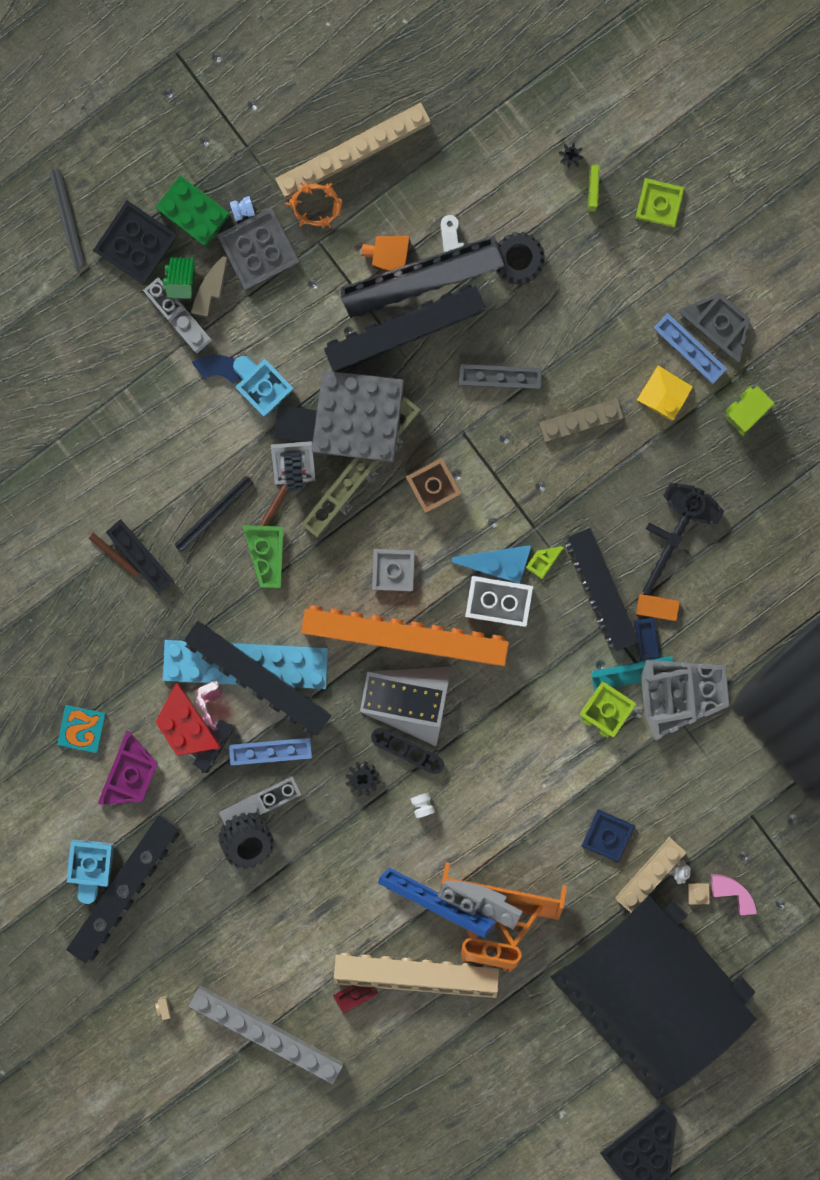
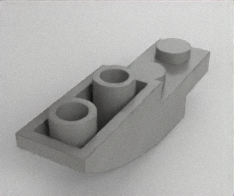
(177, 316)
(264, 800)
(481, 899)

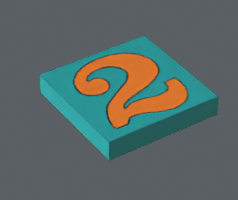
(81, 728)

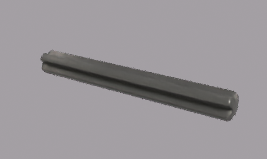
(67, 218)

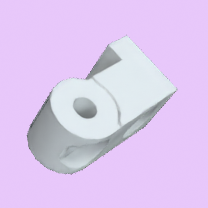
(449, 229)

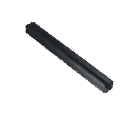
(213, 513)

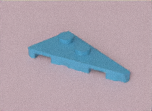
(500, 563)

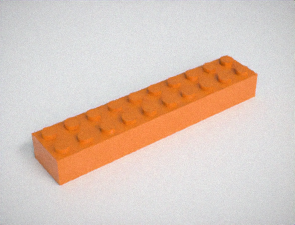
(404, 636)

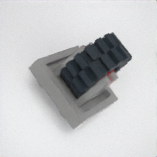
(293, 464)

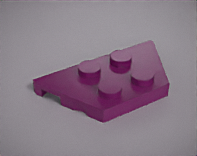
(129, 774)

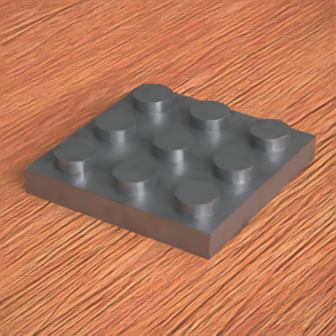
(258, 248)

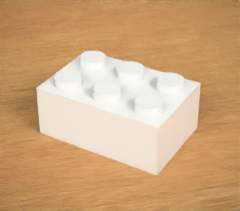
(499, 601)

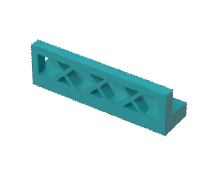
(622, 674)

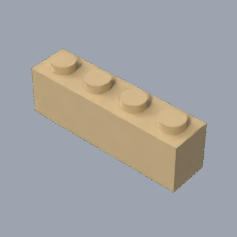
(650, 874)

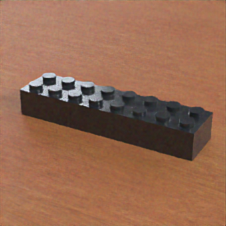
(404, 329)

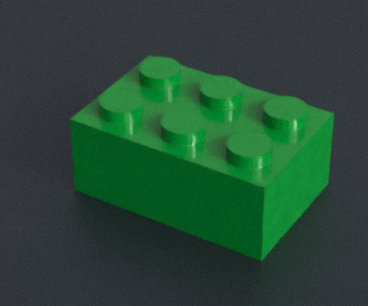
(193, 211)

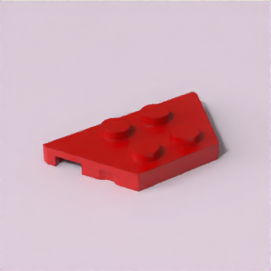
(184, 725)

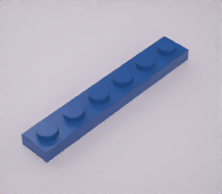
(428, 899)

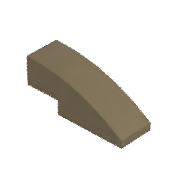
(210, 288)

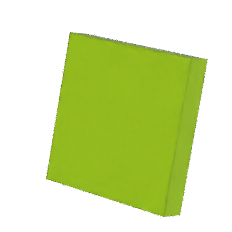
(593, 188)
(659, 203)

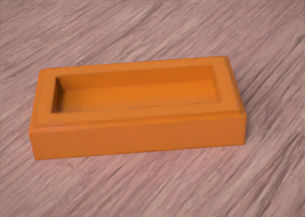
(657, 607)

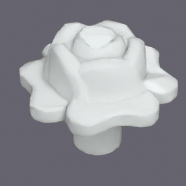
(680, 872)

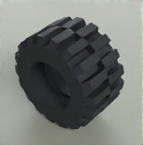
(537, 258)
(251, 852)

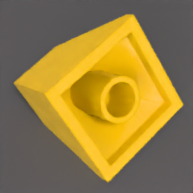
(664, 393)

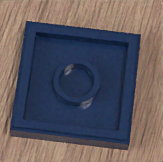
(608, 835)

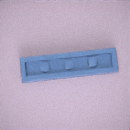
(689, 348)
(270, 751)

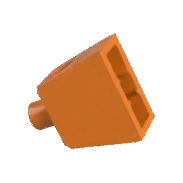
(388, 252)

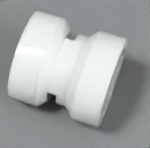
(422, 805)

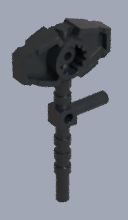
(692, 504)

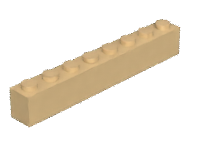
(354, 150)
(416, 976)

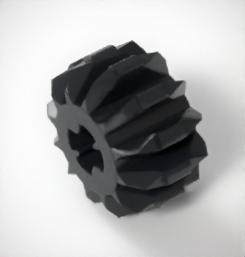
(363, 786)

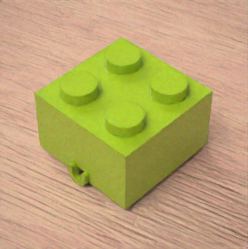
(749, 409)

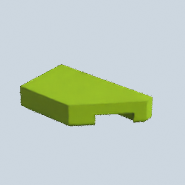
(543, 561)

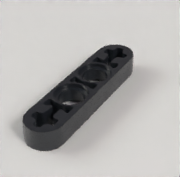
(406, 753)

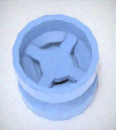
(243, 208)

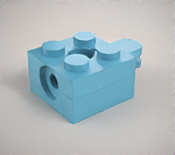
(261, 384)
(89, 867)

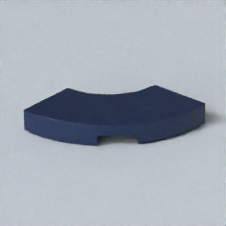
(216, 366)

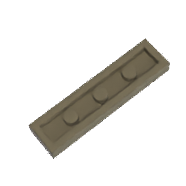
(581, 420)

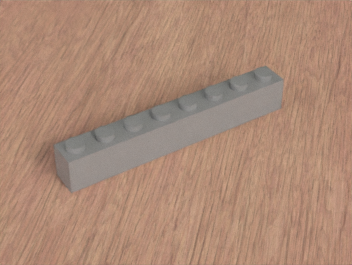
(266, 1034)

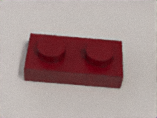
(353, 997)

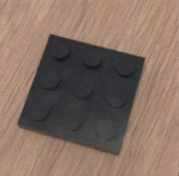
(135, 242)

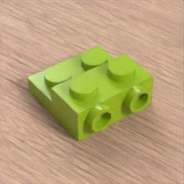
(607, 710)

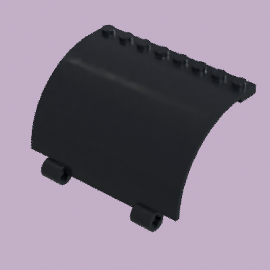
(658, 997)

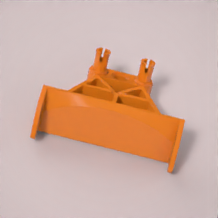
(508, 954)

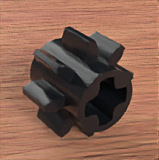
(576, 153)

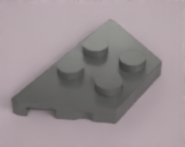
(720, 323)

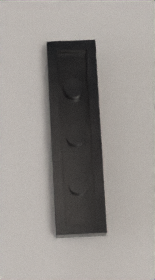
(139, 556)

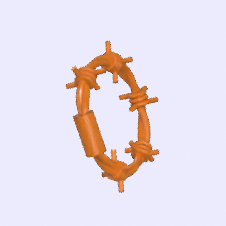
(307, 188)

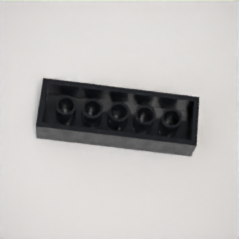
(601, 589)

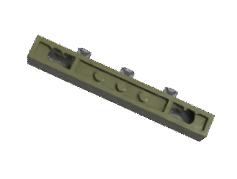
(358, 470)

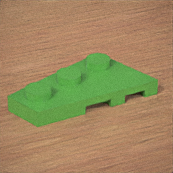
(265, 550)

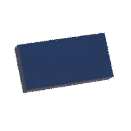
(647, 637)

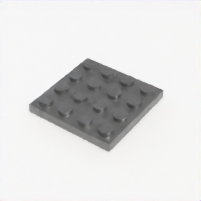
(358, 416)

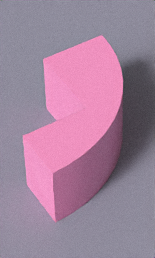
(727, 886)

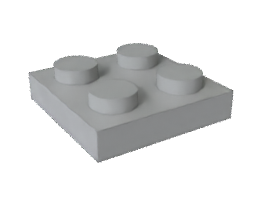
(393, 570)

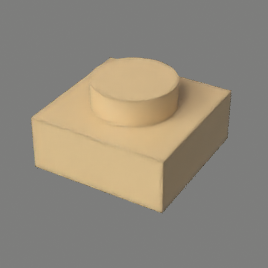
(698, 893)
(163, 1008)

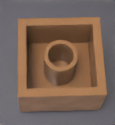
(433, 485)

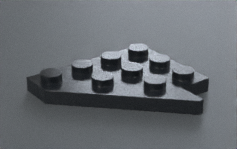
(645, 1148)

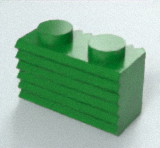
(180, 278)

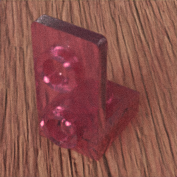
(208, 694)

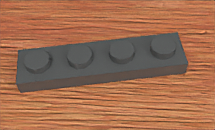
(500, 376)

